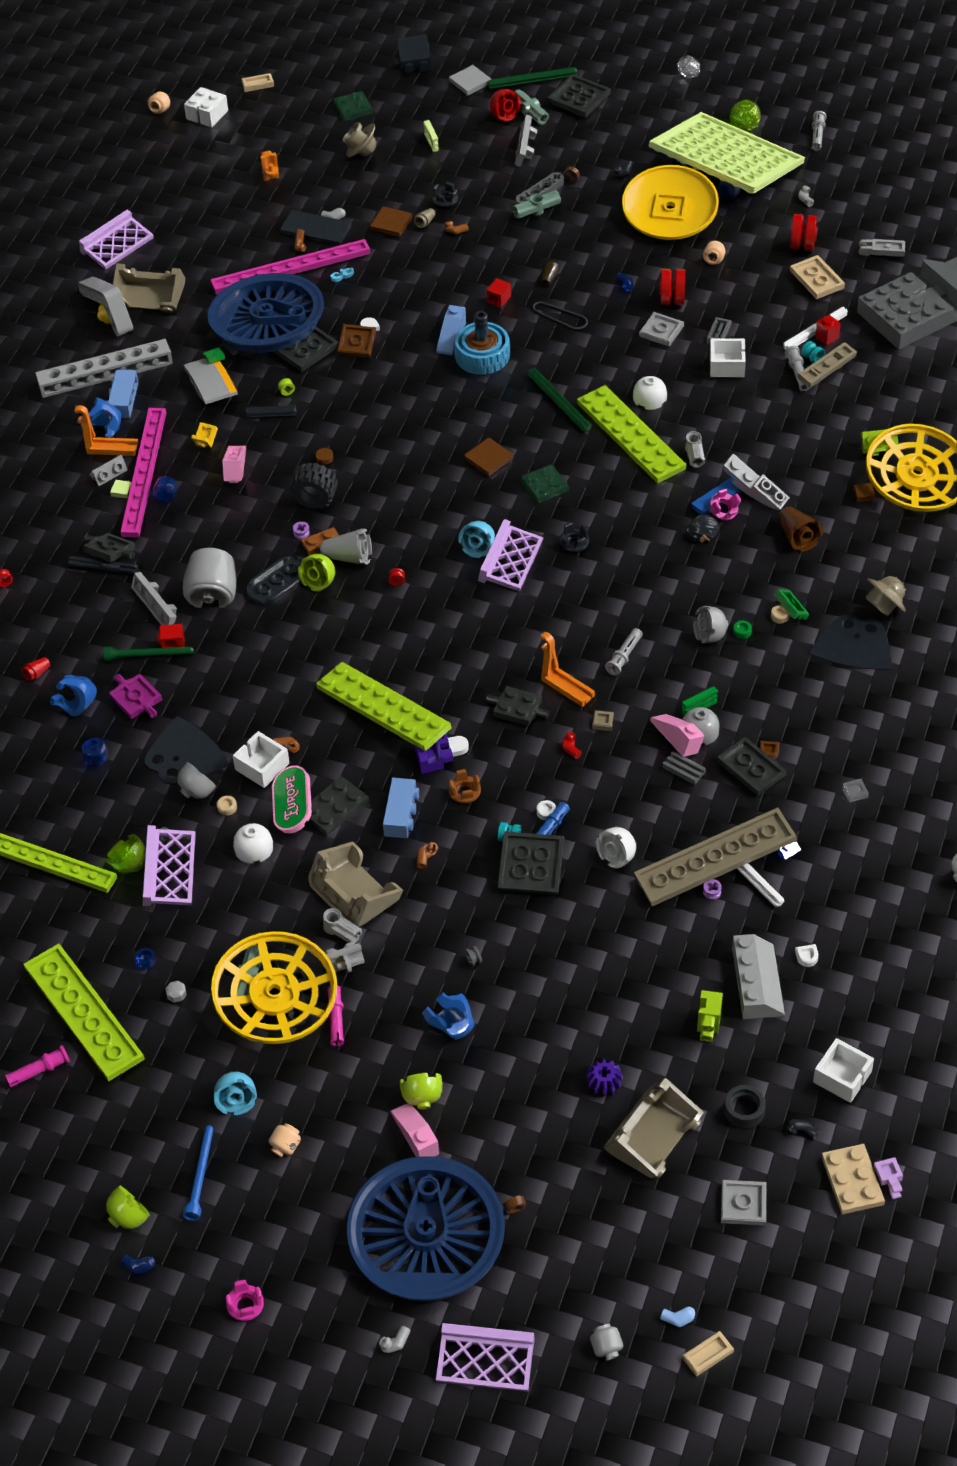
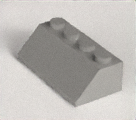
(757, 977)

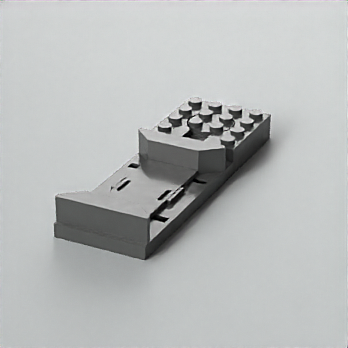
(913, 304)

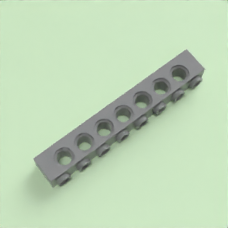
(103, 368)

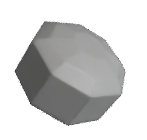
(176, 991)

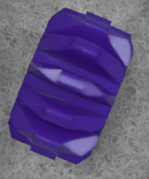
(604, 1077)

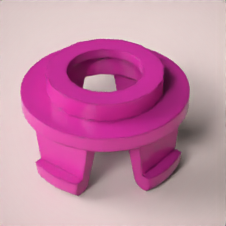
(731, 501)
(241, 1291)

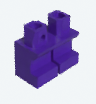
(434, 757)

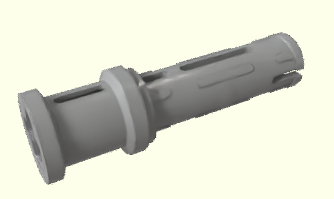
(818, 126)
(796, 363)
(634, 637)

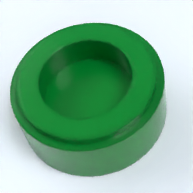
(742, 629)

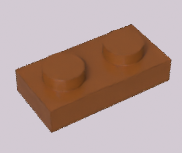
(313, 542)

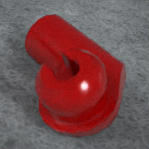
(568, 745)

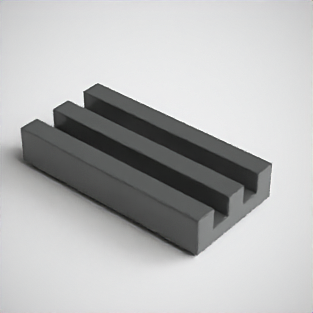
(713, 327)
(686, 766)

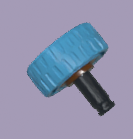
(482, 346)

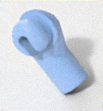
(679, 1318)

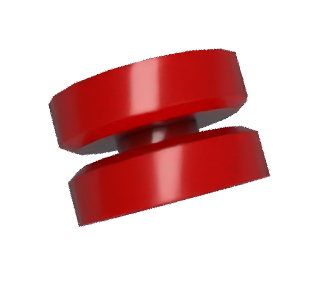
(803, 232)
(672, 287)

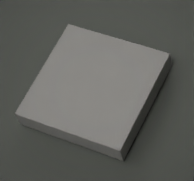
(470, 80)
(661, 329)
(743, 1202)

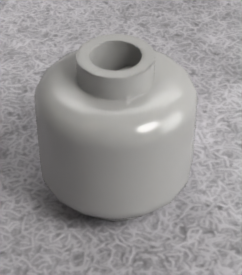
(606, 1341)

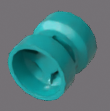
(811, 351)
(508, 828)

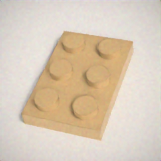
(817, 277)
(853, 1179)

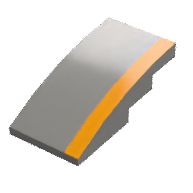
(210, 380)

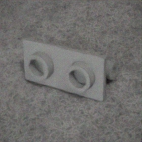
(109, 470)

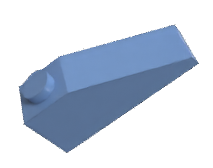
(453, 321)

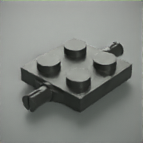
(108, 547)
(517, 706)

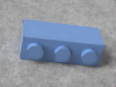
(123, 391)
(400, 808)

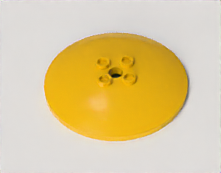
(670, 185)

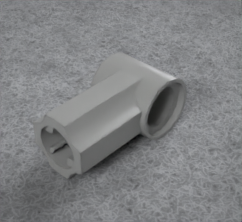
(694, 449)
(341, 926)

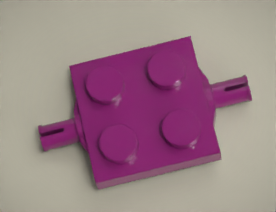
(135, 696)

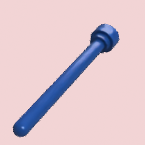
(192, 1210)

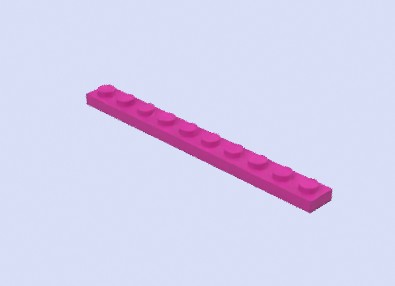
(298, 264)
(143, 473)

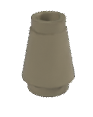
(424, 218)

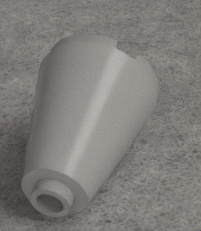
(349, 547)

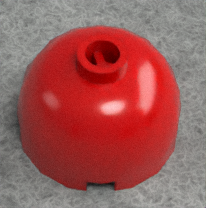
(505, 104)

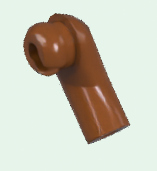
(455, 229)
(299, 246)
(289, 743)
(424, 853)

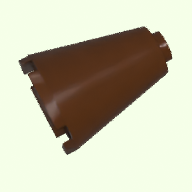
(800, 529)

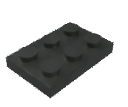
(751, 766)
(336, 805)

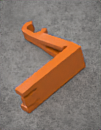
(101, 445)
(558, 678)

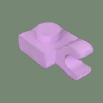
(890, 1173)

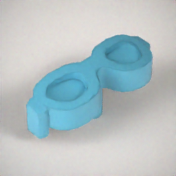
(346, 273)

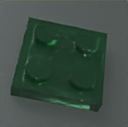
(353, 105)
(545, 483)

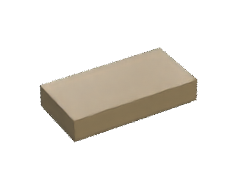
(257, 82)
(708, 1353)

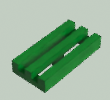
(791, 604)
(704, 699)

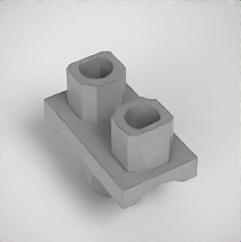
(346, 958)

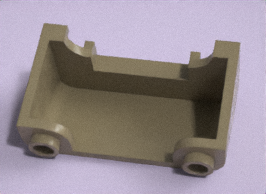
(149, 289)
(348, 887)
(654, 1128)

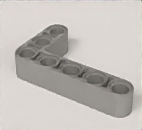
(111, 298)

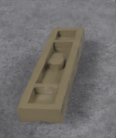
(826, 365)

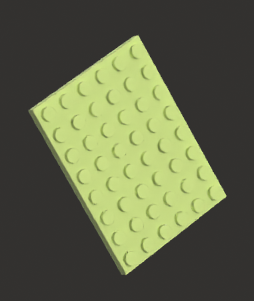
(726, 152)

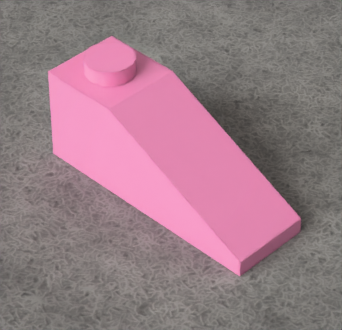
(234, 463)
(681, 734)
(416, 1131)

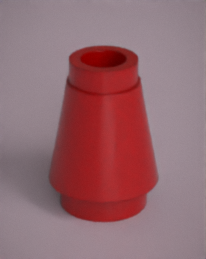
(34, 669)

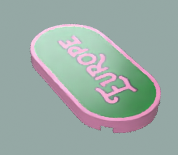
(291, 799)

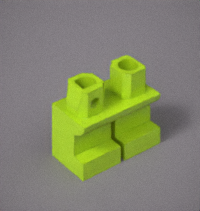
(709, 1014)

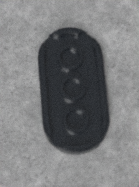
(275, 581)

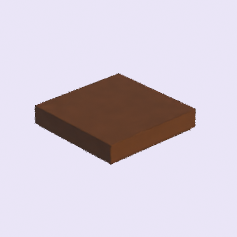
(391, 221)
(356, 341)
(488, 456)

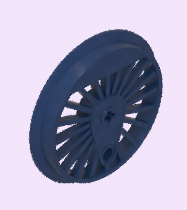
(266, 314)
(423, 1214)

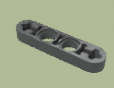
(553, 181)

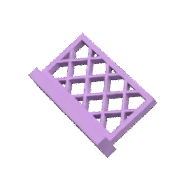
(107, 233)
(497, 549)
(151, 866)
(491, 1338)

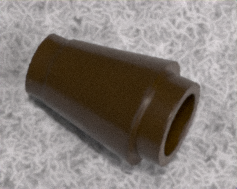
(550, 271)

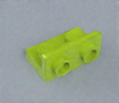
(868, 437)

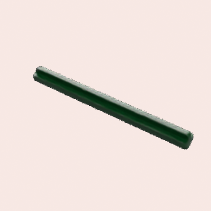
(531, 78)
(570, 411)

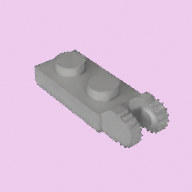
(882, 247)

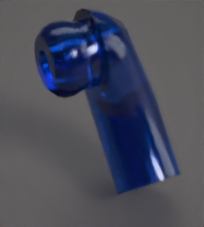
(627, 281)
(140, 1265)

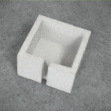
(210, 106)
(727, 357)
(265, 759)
(843, 1070)

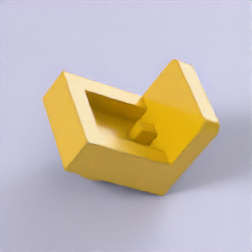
(205, 435)

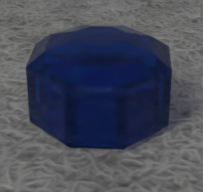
(145, 958)

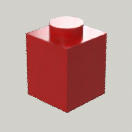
(498, 293)
(828, 329)

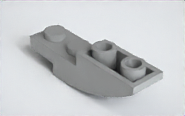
(754, 485)

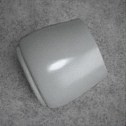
(210, 578)

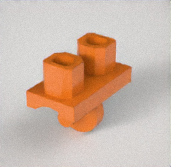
(269, 165)

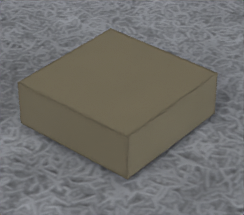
(603, 720)

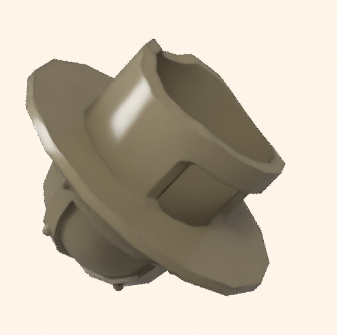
(359, 140)
(887, 594)

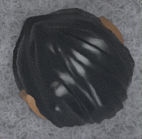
(702, 528)

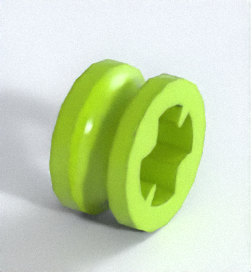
(286, 387)

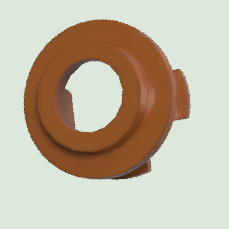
(464, 780)

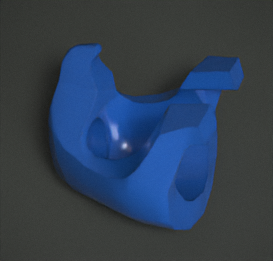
(105, 416)
(84, 693)
(454, 1019)

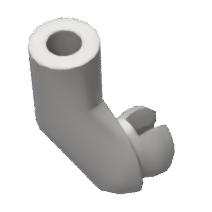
(804, 196)
(336, 214)
(390, 1345)

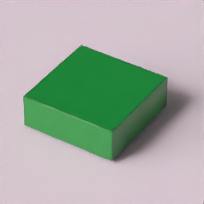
(213, 355)

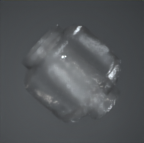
(688, 67)

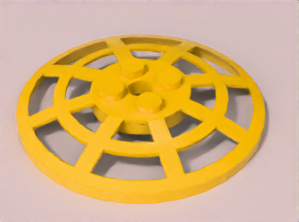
(911, 462)
(272, 978)

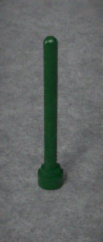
(111, 653)

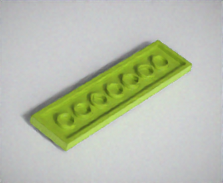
(631, 434)
(384, 706)
(84, 1012)

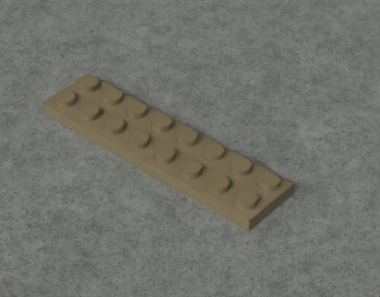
(715, 856)

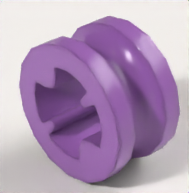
(301, 526)
(712, 895)

